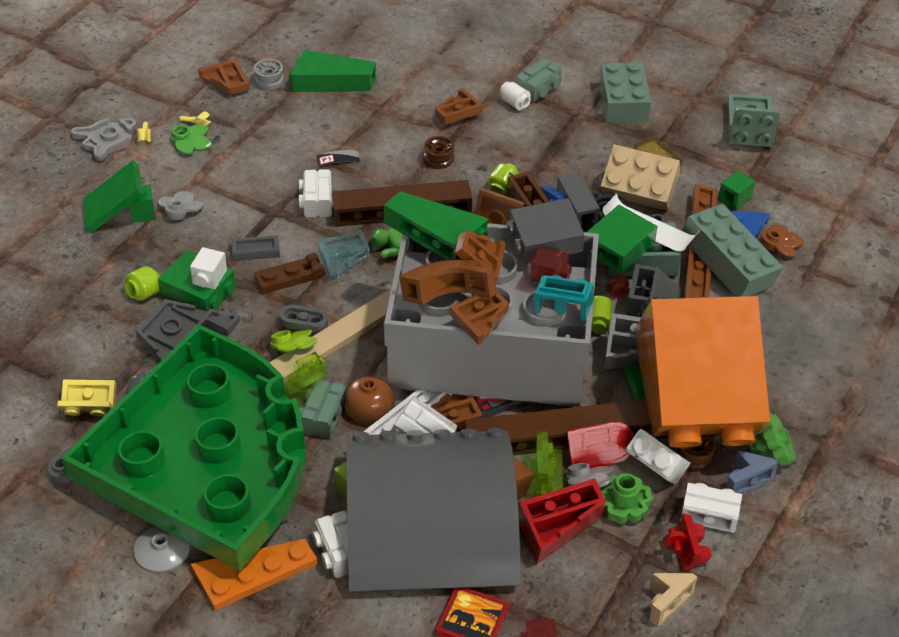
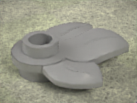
(179, 204)
(581, 472)

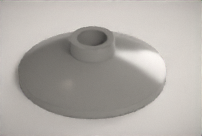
(161, 557)

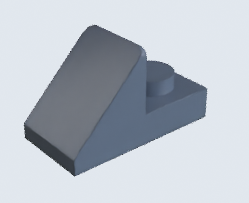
(750, 472)

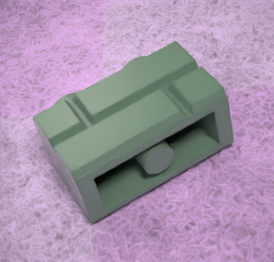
(540, 78)
(322, 408)

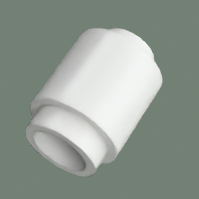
(515, 95)

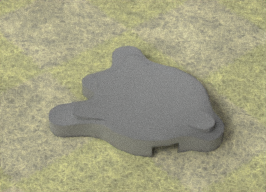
(105, 136)

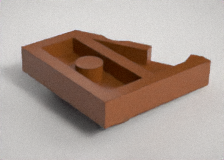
(225, 76)
(458, 108)
(480, 248)
(479, 315)
(458, 408)

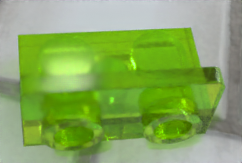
(311, 369)
(548, 465)

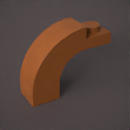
(447, 277)

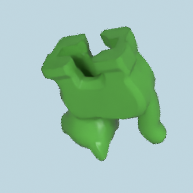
(390, 237)

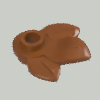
(781, 239)

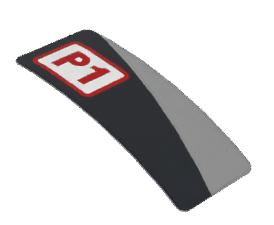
(338, 156)

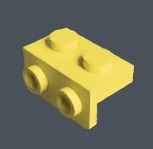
(87, 396)

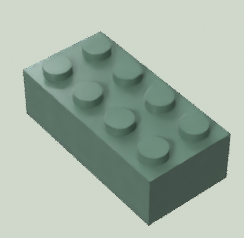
(732, 251)

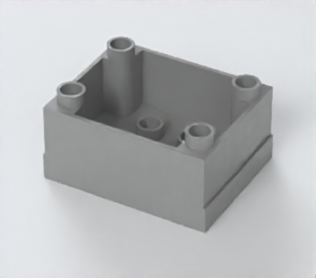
(521, 359)

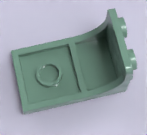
(752, 120)

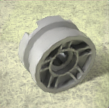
(268, 74)

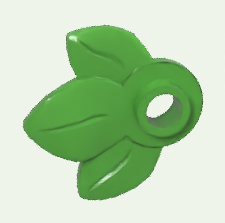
(190, 138)

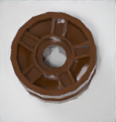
(439, 152)
(699, 456)

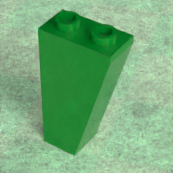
(331, 73)
(432, 223)

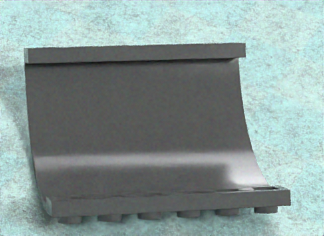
(432, 510)

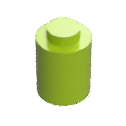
(601, 314)

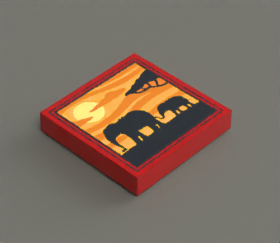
(472, 615)

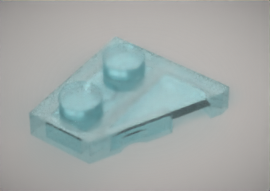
(342, 252)

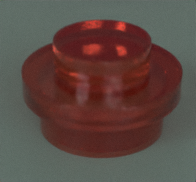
(617, 286)

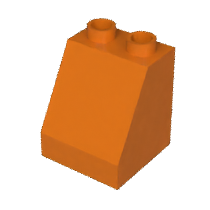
(703, 369)

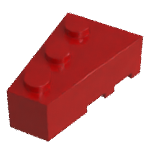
(559, 516)

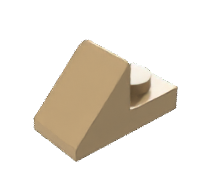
(670, 592)

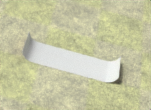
(665, 234)

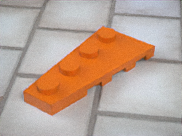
(266, 567)

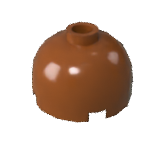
(368, 400)

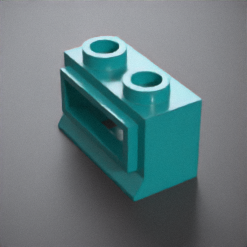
(564, 291)

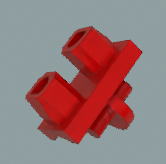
(685, 542)

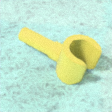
(199, 120)
(144, 133)

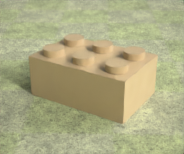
(641, 177)

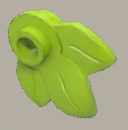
(287, 342)

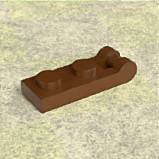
(290, 274)

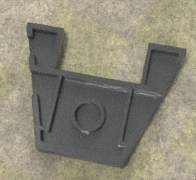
(175, 320)

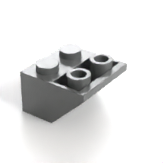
(649, 283)

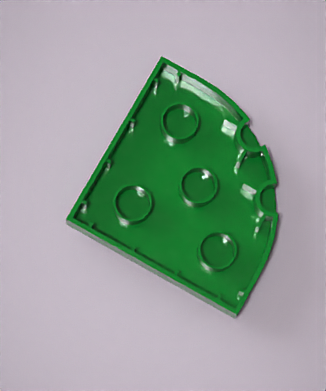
(200, 448)

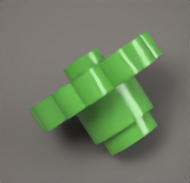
(774, 442)
(626, 499)

